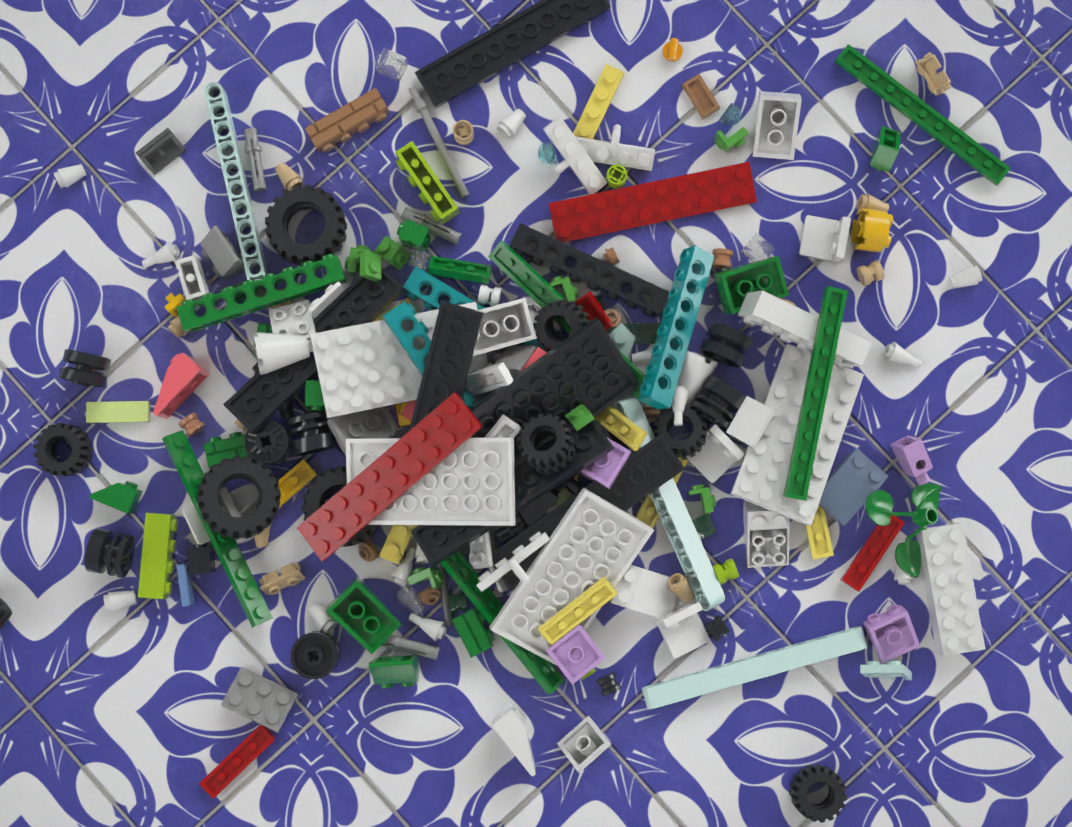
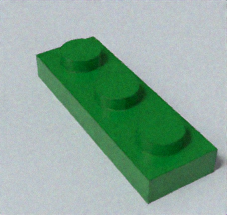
(459, 269)

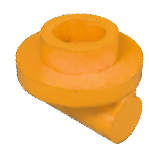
(672, 50)

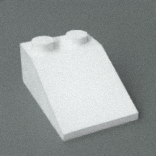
(776, 125)
(645, 592)
(513, 730)

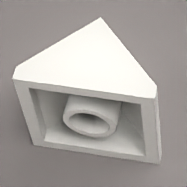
(750, 422)
(584, 744)

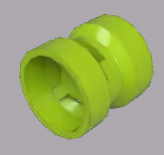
(616, 181)
(726, 571)

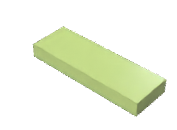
(118, 412)

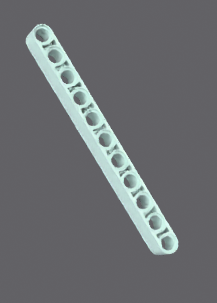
(232, 182)
(678, 522)
(754, 667)

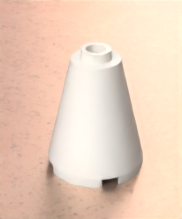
(280, 350)
(695, 373)

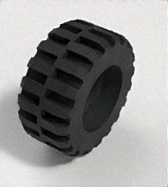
(287, 207)
(238, 469)
(318, 492)

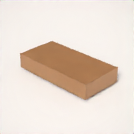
(700, 96)

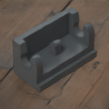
(161, 151)

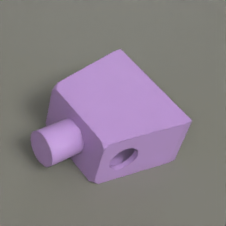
(913, 458)

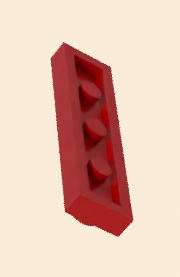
(871, 553)
(237, 761)

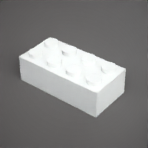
(504, 326)

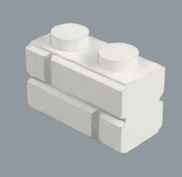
(192, 277)

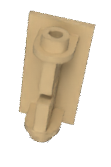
(936, 82)
(273, 583)

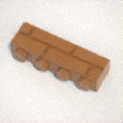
(347, 120)

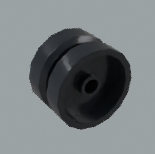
(725, 345)
(84, 369)
(304, 661)

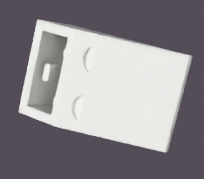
(765, 536)

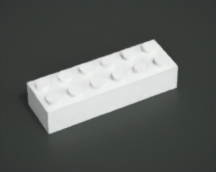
(799, 327)
(950, 589)

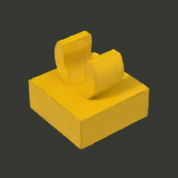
(173, 303)

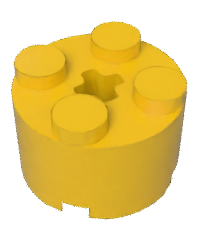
(871, 230)

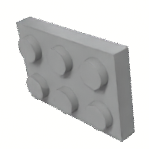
(363, 424)
(259, 699)

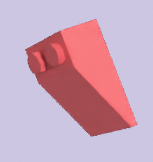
(178, 384)

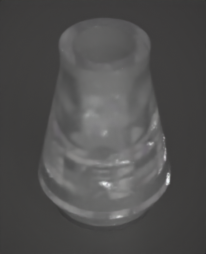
(408, 597)

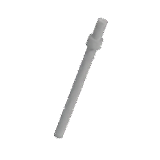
(421, 107)

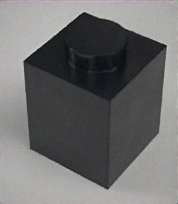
(201, 559)

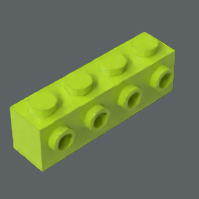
(427, 182)
(157, 556)

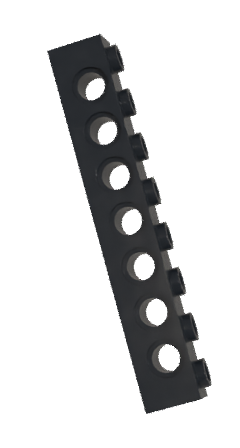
(525, 235)

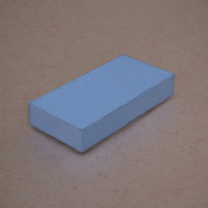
(185, 585)

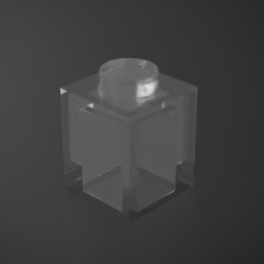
(391, 64)
(758, 249)

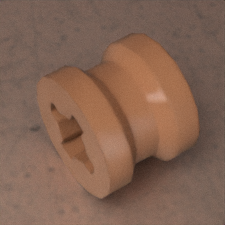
(722, 258)
(192, 425)

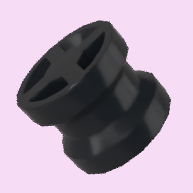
(717, 628)
(608, 684)

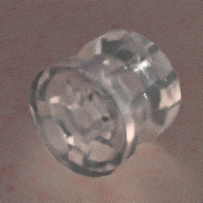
(419, 259)

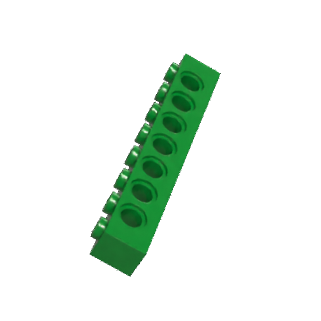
(189, 308)

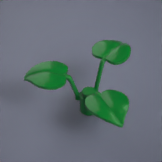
(926, 499)

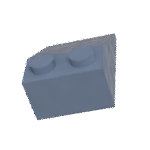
(850, 485)

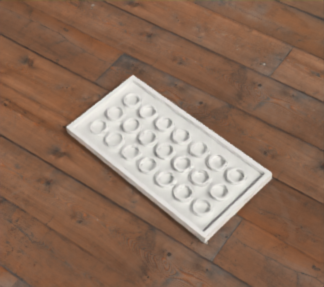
(368, 367)
(767, 465)
(465, 489)
(585, 546)

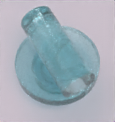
(731, 115)
(547, 153)

